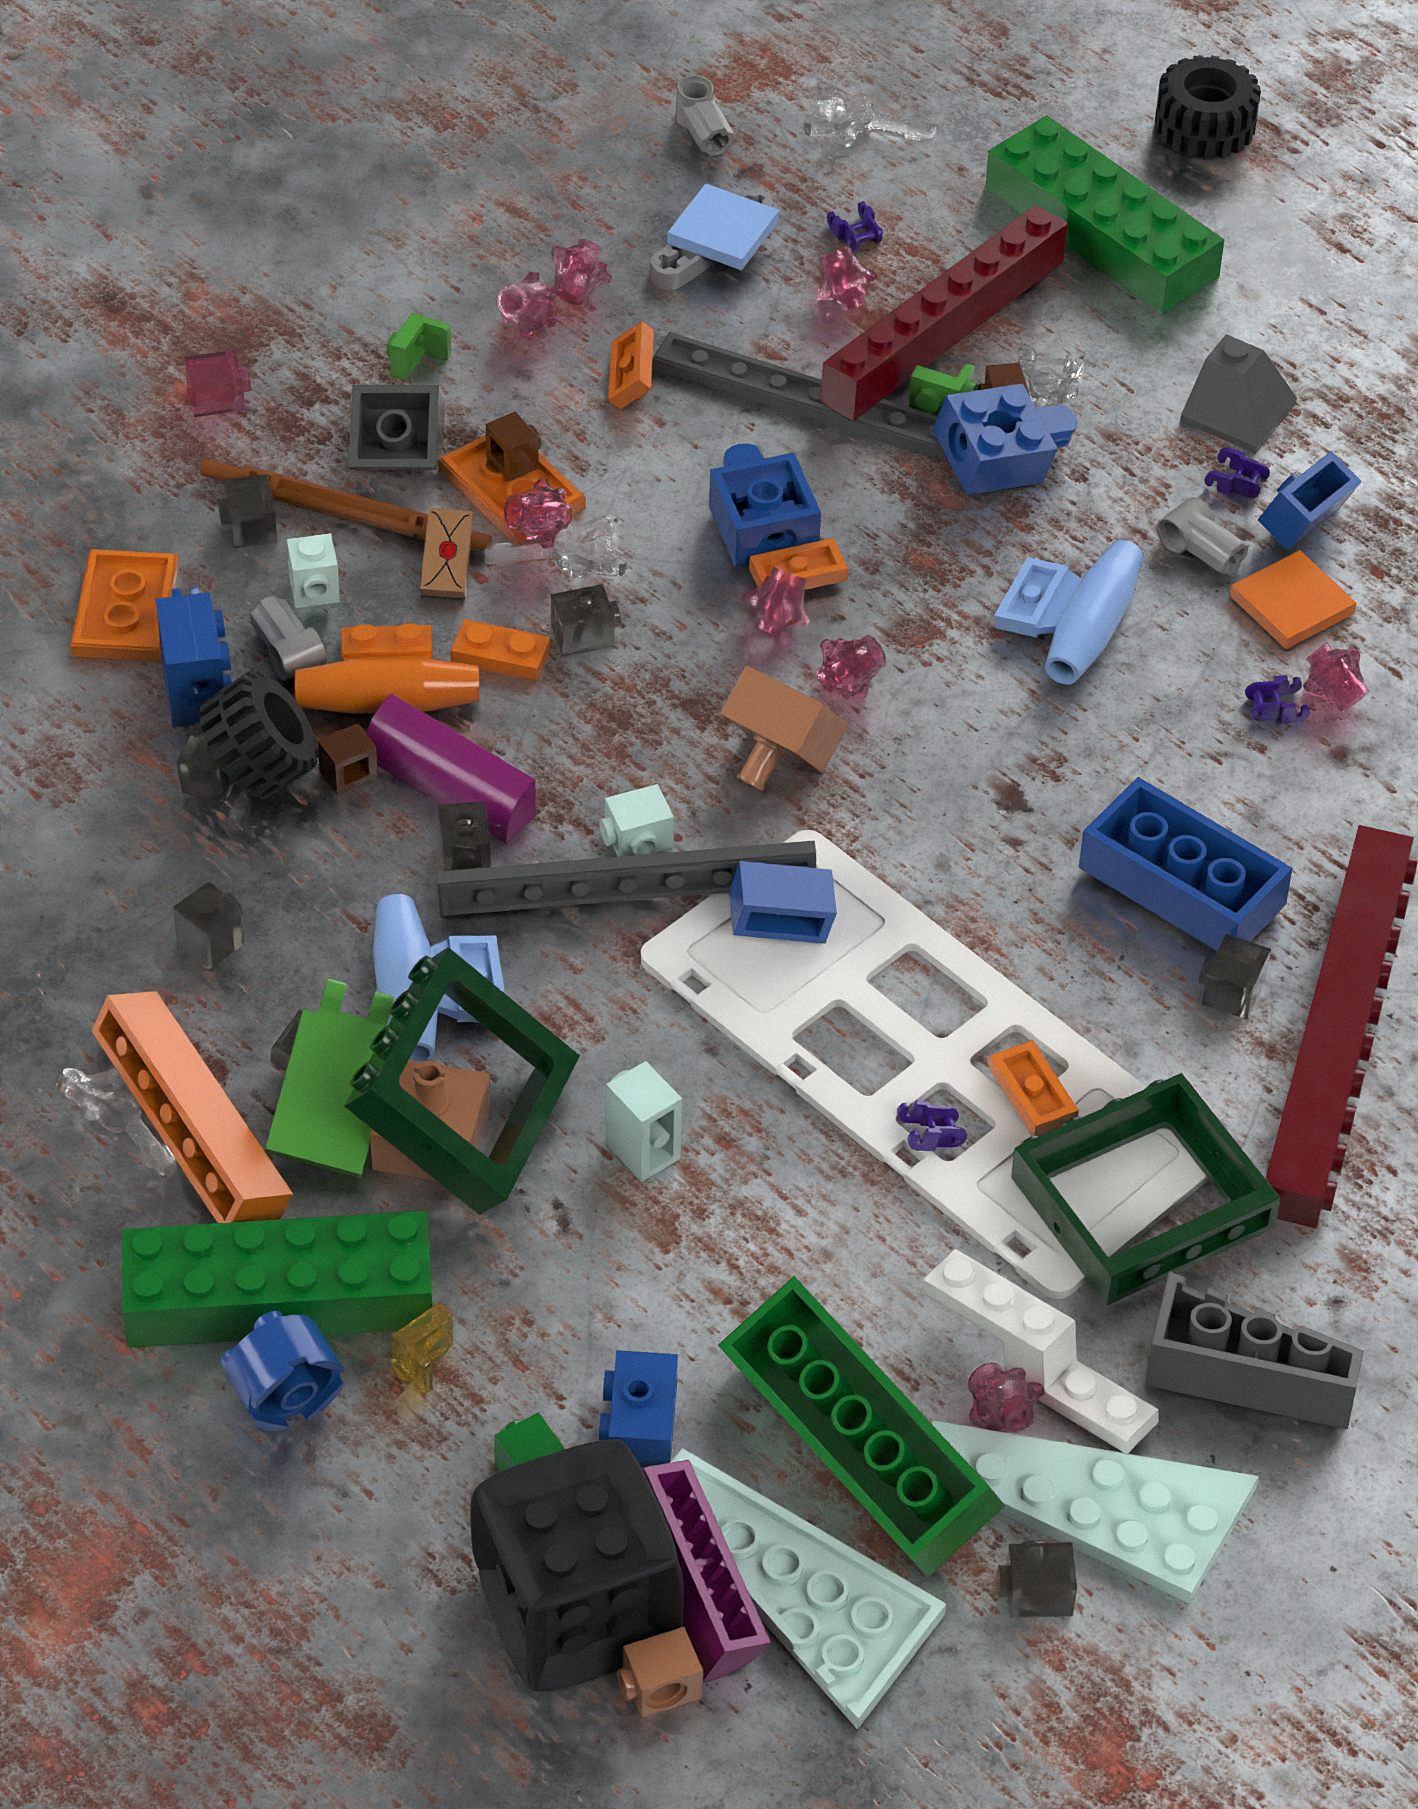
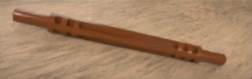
(337, 502)

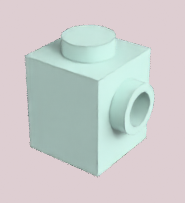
(313, 570)
(638, 822)

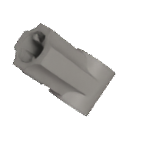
(701, 115)
(1194, 528)
(288, 642)

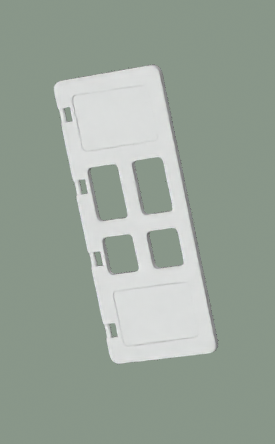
(776, 988)

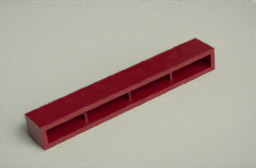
(943, 312)

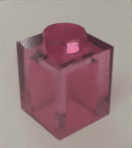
(216, 383)

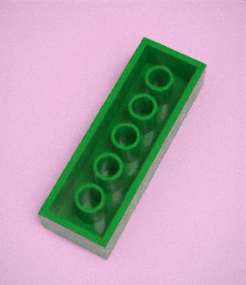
(1109, 213)
(223, 1276)
(861, 1426)

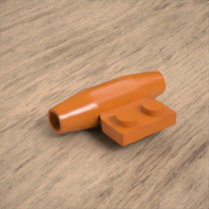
(383, 663)

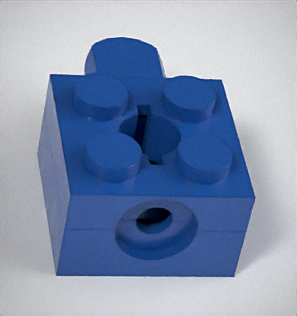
(1000, 437)
(762, 498)
(191, 652)

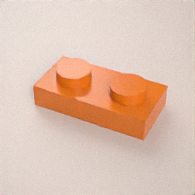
(631, 365)
(815, 561)
(501, 649)
(1032, 1088)

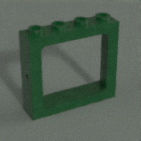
(1163, 1104)
(418, 1132)

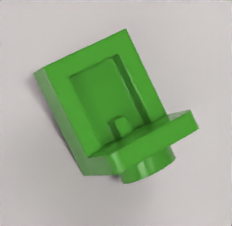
(415, 338)
(930, 387)

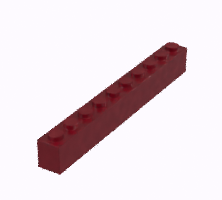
(1338, 1024)

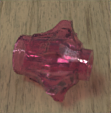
(579, 270)
(844, 279)
(528, 304)
(539, 513)
(778, 602)
(850, 665)
(1336, 676)
(1002, 1398)

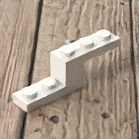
(1044, 1346)

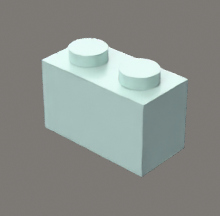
(643, 1121)

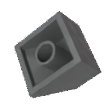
(396, 427)

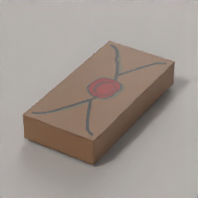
(447, 553)

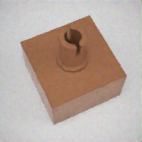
(781, 724)
(450, 1093)

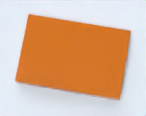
(489, 489)
(119, 604)

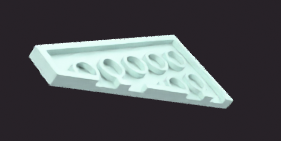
(1123, 1509)
(822, 1600)

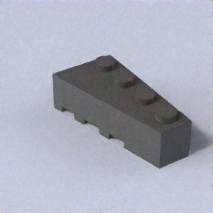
(1249, 1358)

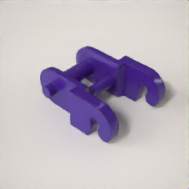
(843, 230)
(1235, 482)
(1278, 709)
(941, 1124)

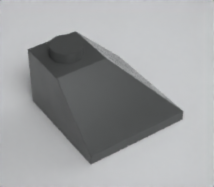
(1238, 395)

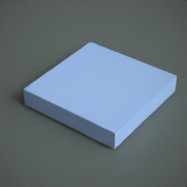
(723, 226)

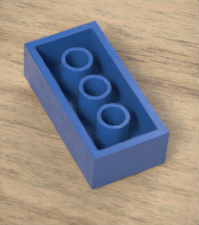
(1184, 866)

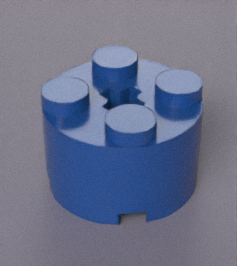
(283, 1370)

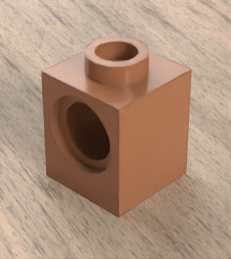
(661, 1672)

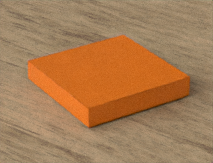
(1293, 599)

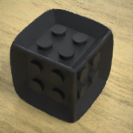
(575, 1562)

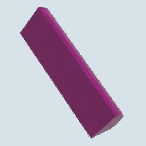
(451, 767)
(716, 1601)

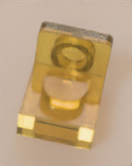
(421, 1343)

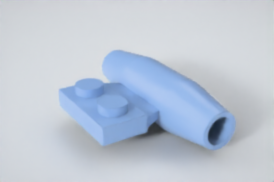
(1075, 609)
(403, 942)

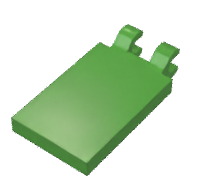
(310, 1110)

